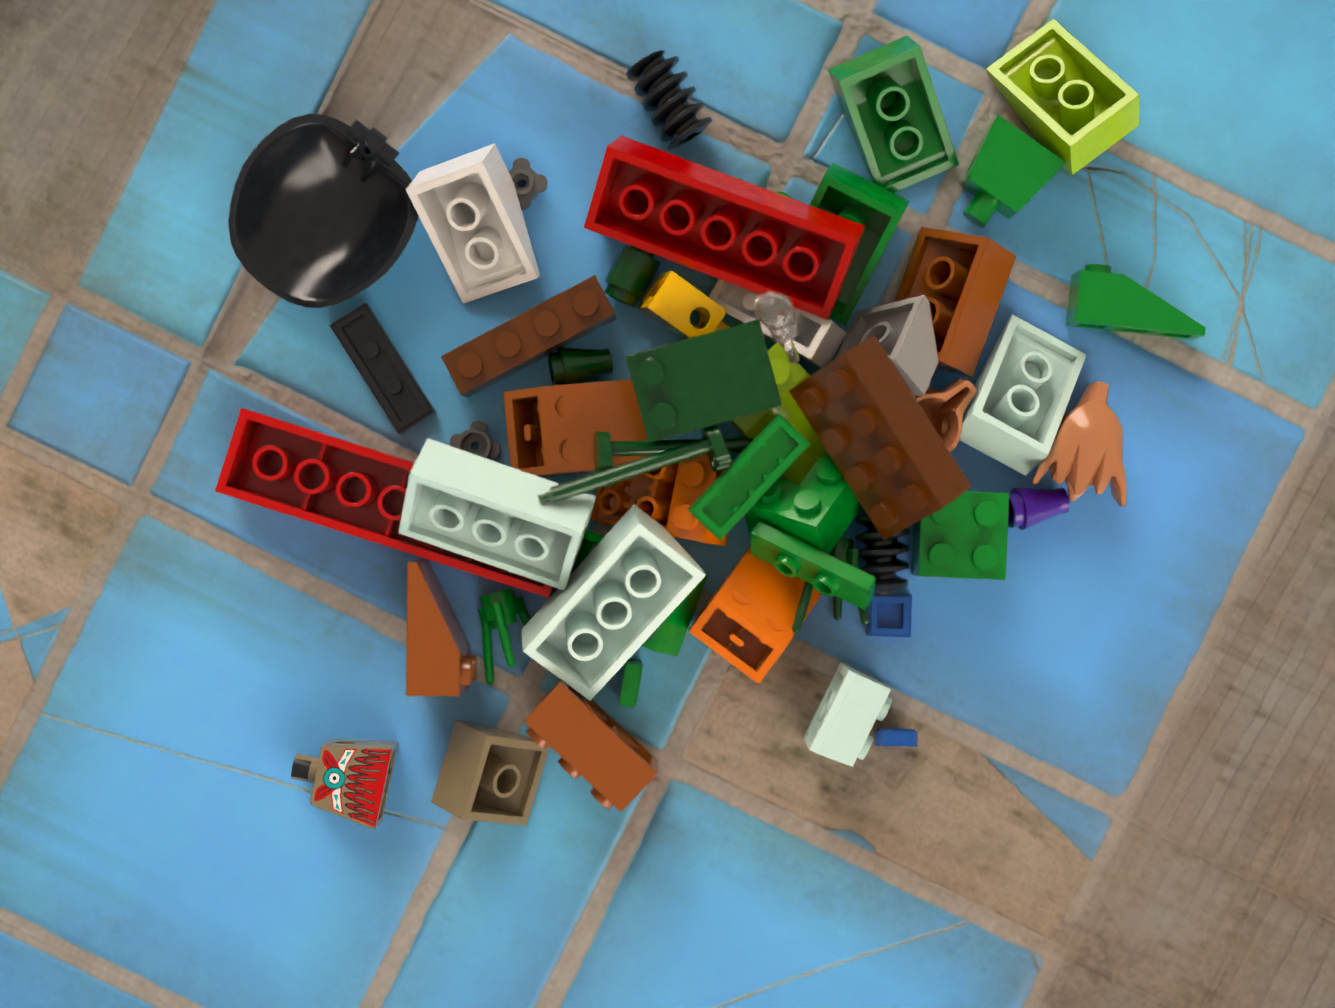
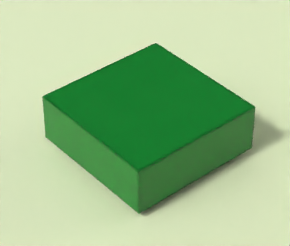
(631, 683)

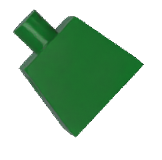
(1006, 172)

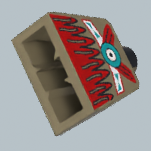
(349, 778)

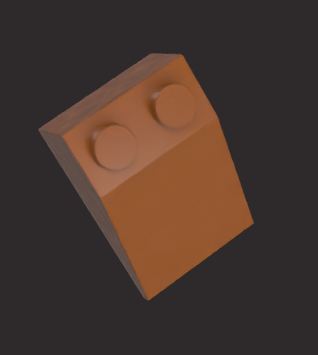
(436, 645)

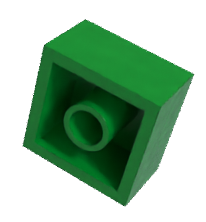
(963, 538)

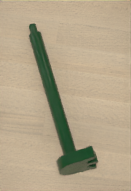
(711, 443)
(605, 448)

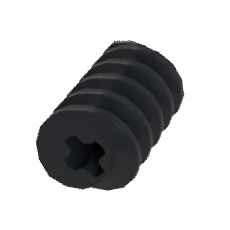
(667, 98)
(882, 557)

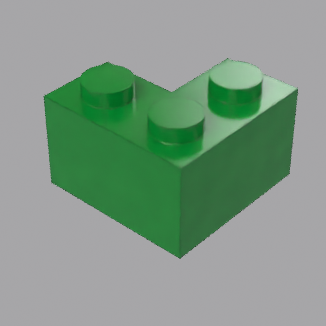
(810, 511)

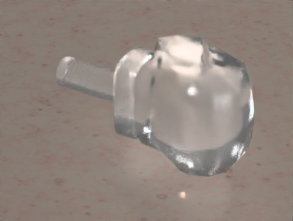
(779, 316)

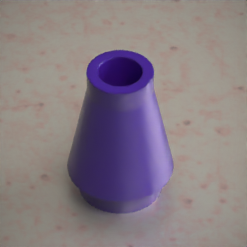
(1035, 505)

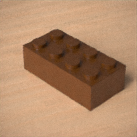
(880, 438)

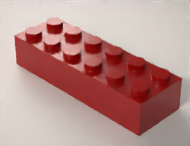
(722, 226)

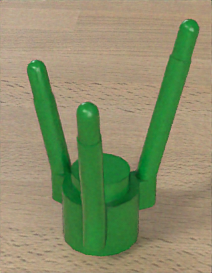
(499, 611)

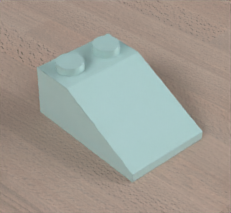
(1021, 396)

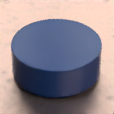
(896, 737)

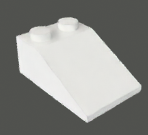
(475, 223)

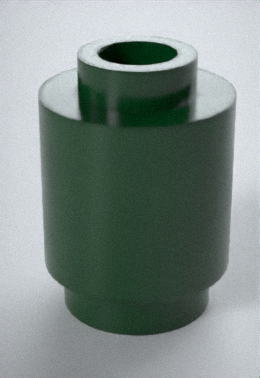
(631, 275)

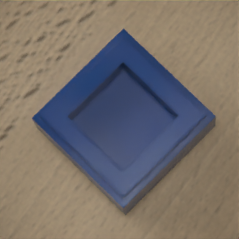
(890, 615)

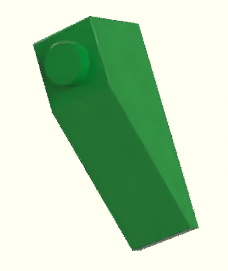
(1121, 305)

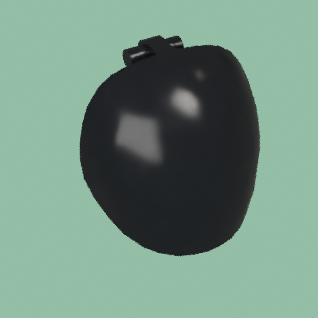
(320, 210)

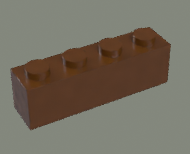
(529, 337)

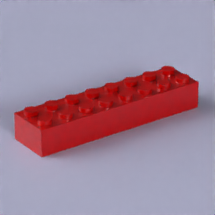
(335, 487)

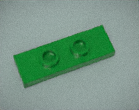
(749, 476)
(812, 565)

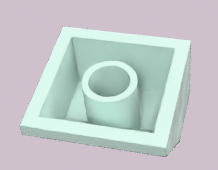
(847, 716)

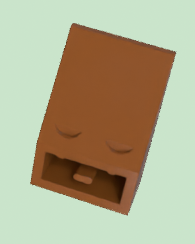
(555, 425)

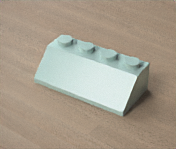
(493, 514)
(611, 603)

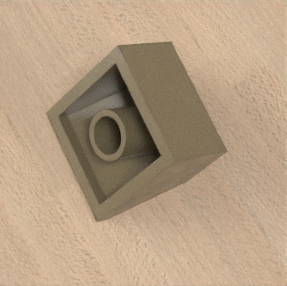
(489, 774)

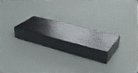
(382, 368)

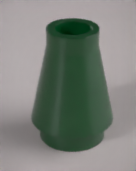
(578, 365)

